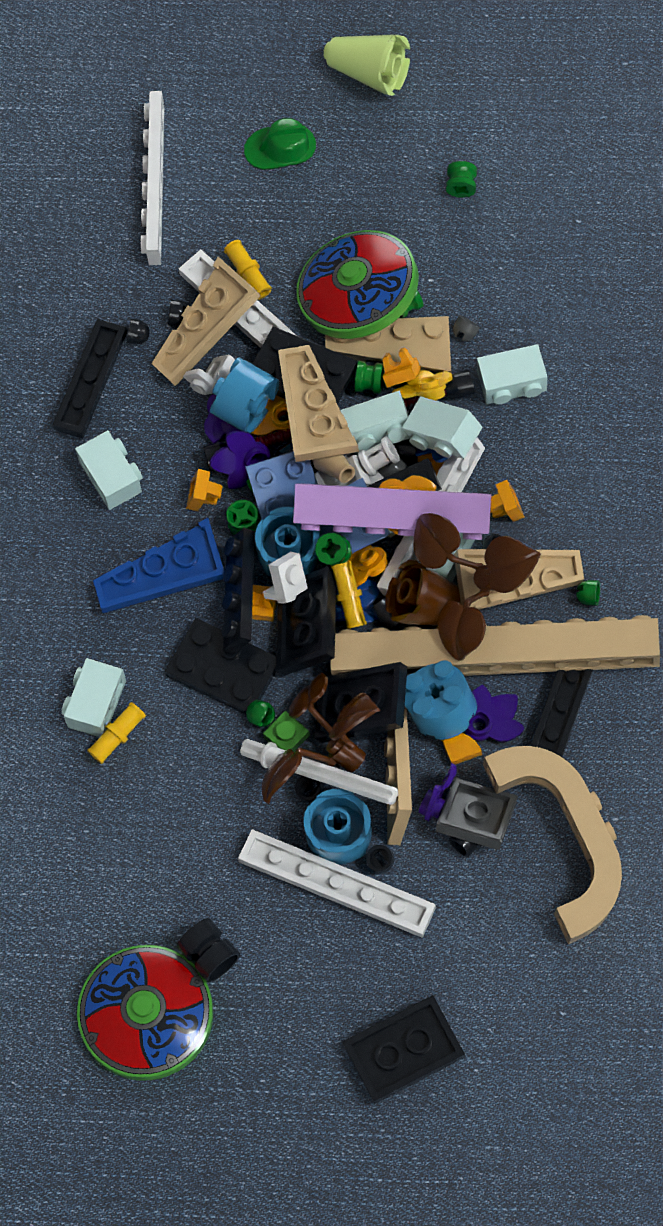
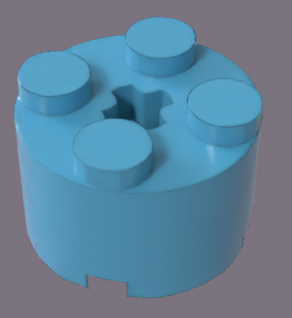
(244, 395)
(277, 531)
(439, 700)
(332, 808)

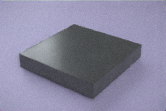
(476, 814)

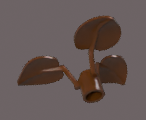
(505, 570)
(340, 747)

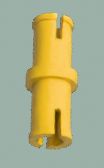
(247, 268)
(349, 595)
(116, 733)

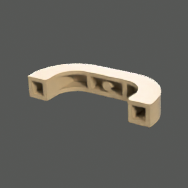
(542, 767)

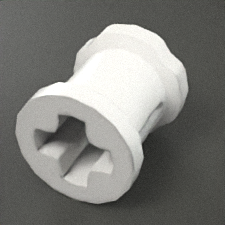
(378, 456)

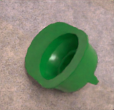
(280, 145)

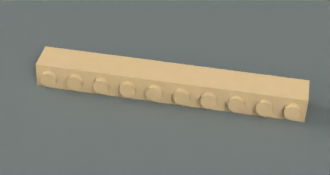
(510, 647)

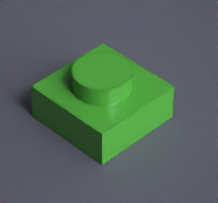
(286, 732)

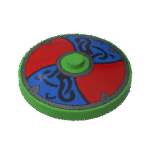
(357, 284)
(145, 1012)

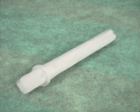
(321, 772)

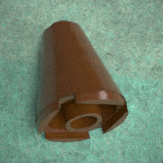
(419, 595)

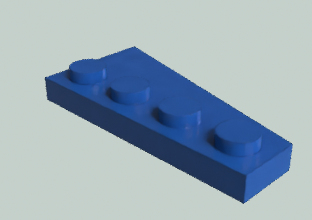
(171, 568)

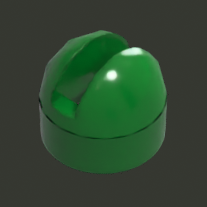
(589, 592)
(258, 710)

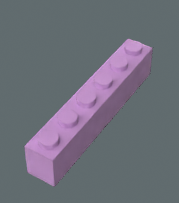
(388, 509)

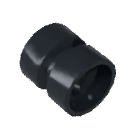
(205, 946)

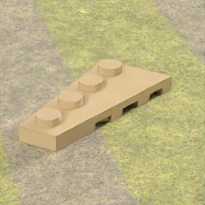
(212, 314)
(422, 337)
(313, 414)
(552, 572)
(398, 776)

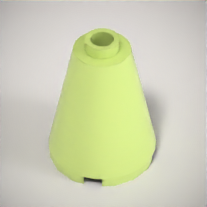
(371, 60)

